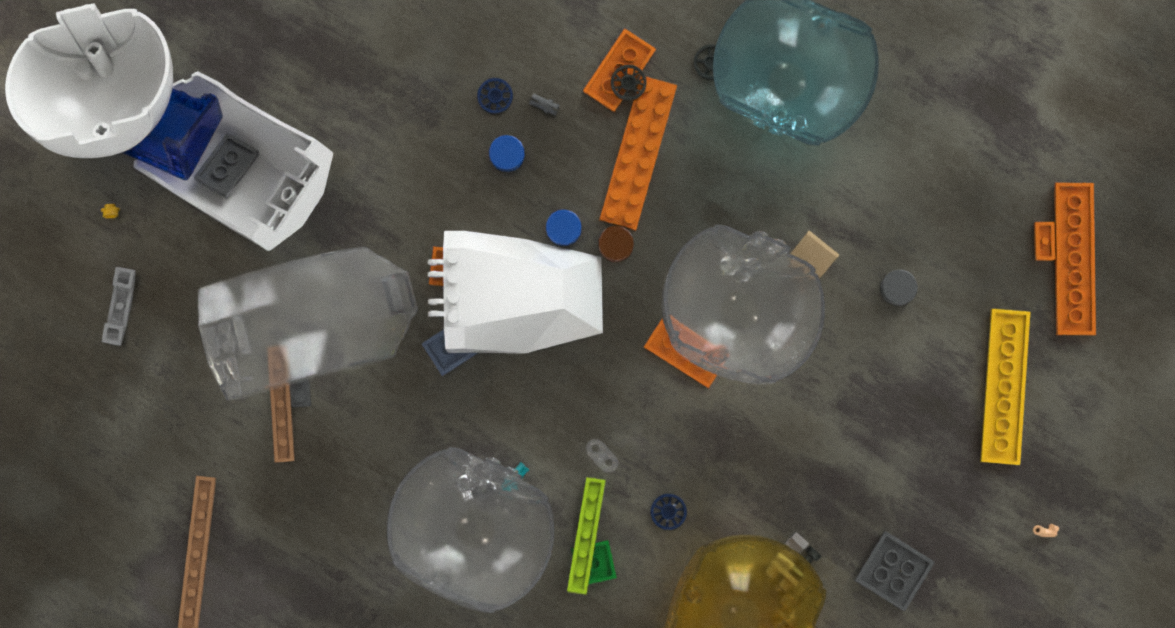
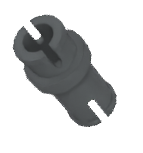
(544, 104)

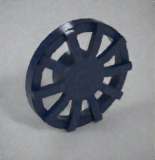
(668, 511)

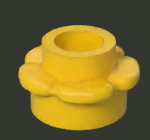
(110, 211)

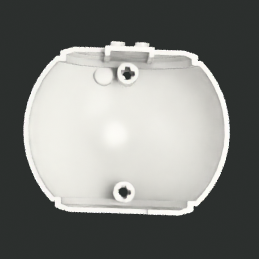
(91, 82)

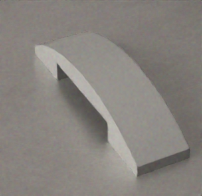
(120, 306)

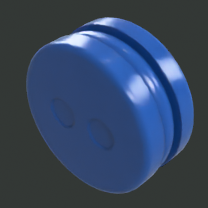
(506, 153)
(563, 227)

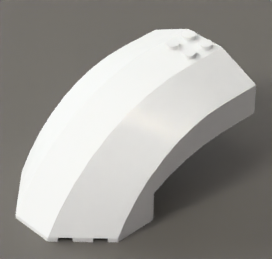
(276, 189)

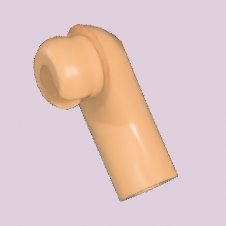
(1043, 532)

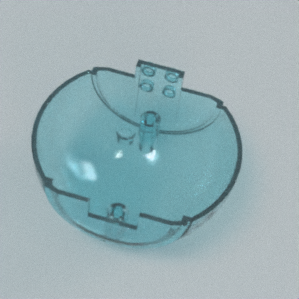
(782, 61)

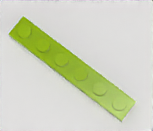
(586, 536)

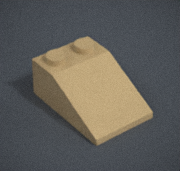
(816, 253)

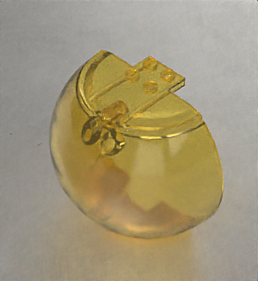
(746, 585)

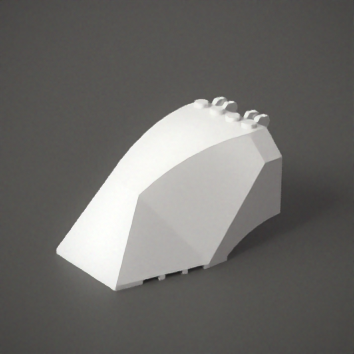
(515, 294)

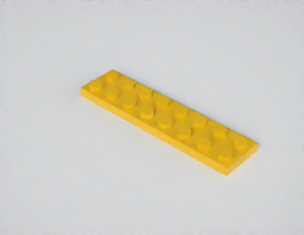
(1005, 387)

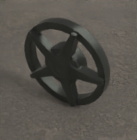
(708, 61)

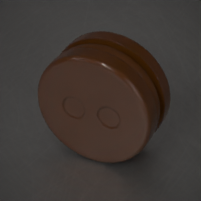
(616, 244)

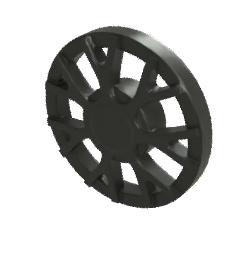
(628, 82)

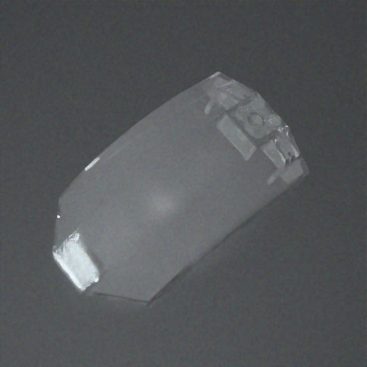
(303, 320)

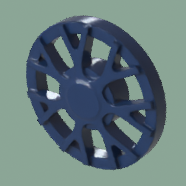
(495, 95)

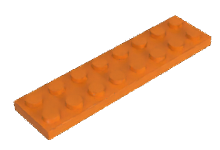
(638, 154)
(1075, 259)

